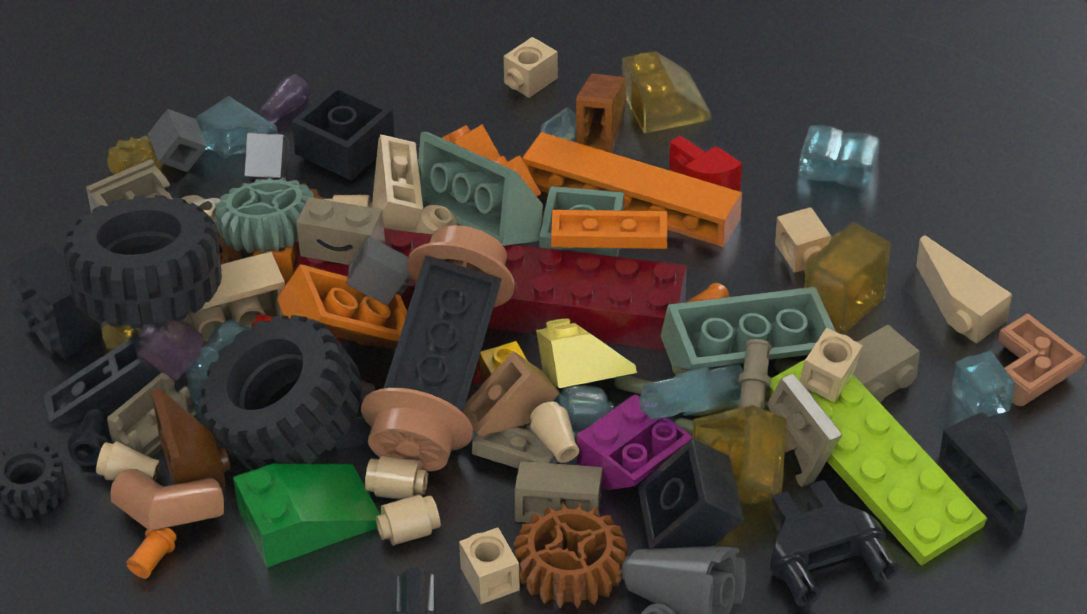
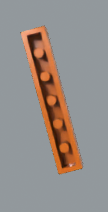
(692, 205)

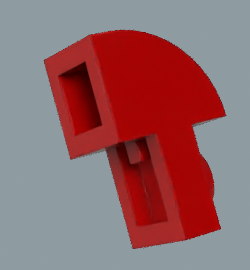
(710, 166)

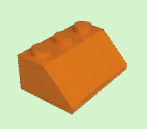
(343, 308)

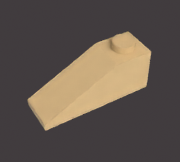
(397, 184)
(963, 294)

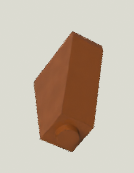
(600, 111)

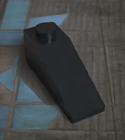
(101, 385)
(984, 462)

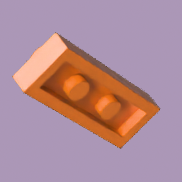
(609, 229)

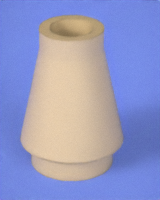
(553, 427)
(119, 457)

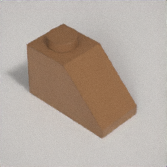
(509, 396)

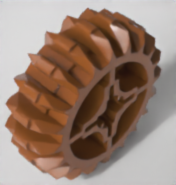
(570, 555)

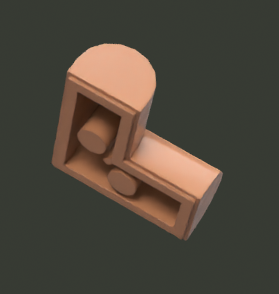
(1042, 358)
(169, 505)

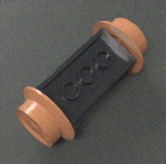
(439, 347)

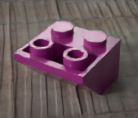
(629, 444)

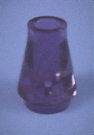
(287, 97)

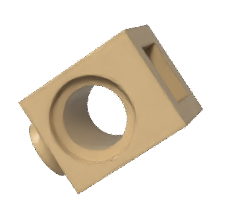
(530, 67)
(800, 236)
(830, 364)
(489, 565)

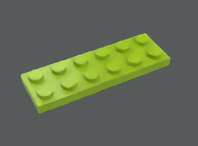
(894, 473)

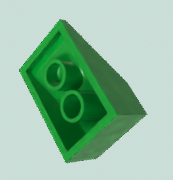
(302, 508)

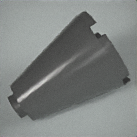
(688, 578)

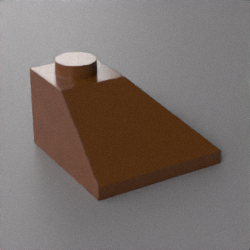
(187, 443)

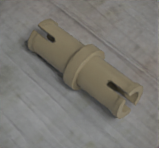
(754, 377)

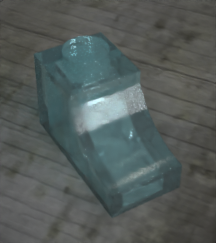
(227, 127)

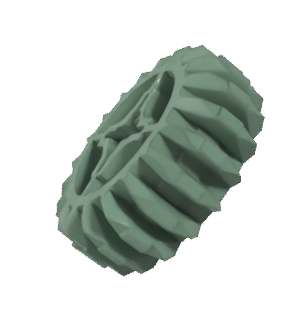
(261, 214)

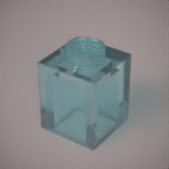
(983, 384)

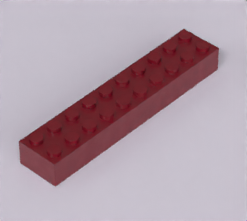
(605, 295)

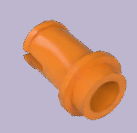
(151, 551)

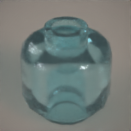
(584, 405)

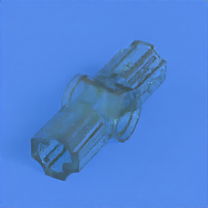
(691, 392)

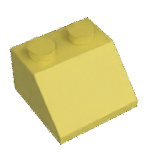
(576, 356)

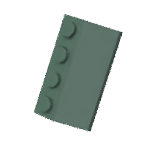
(478, 191)
(717, 329)

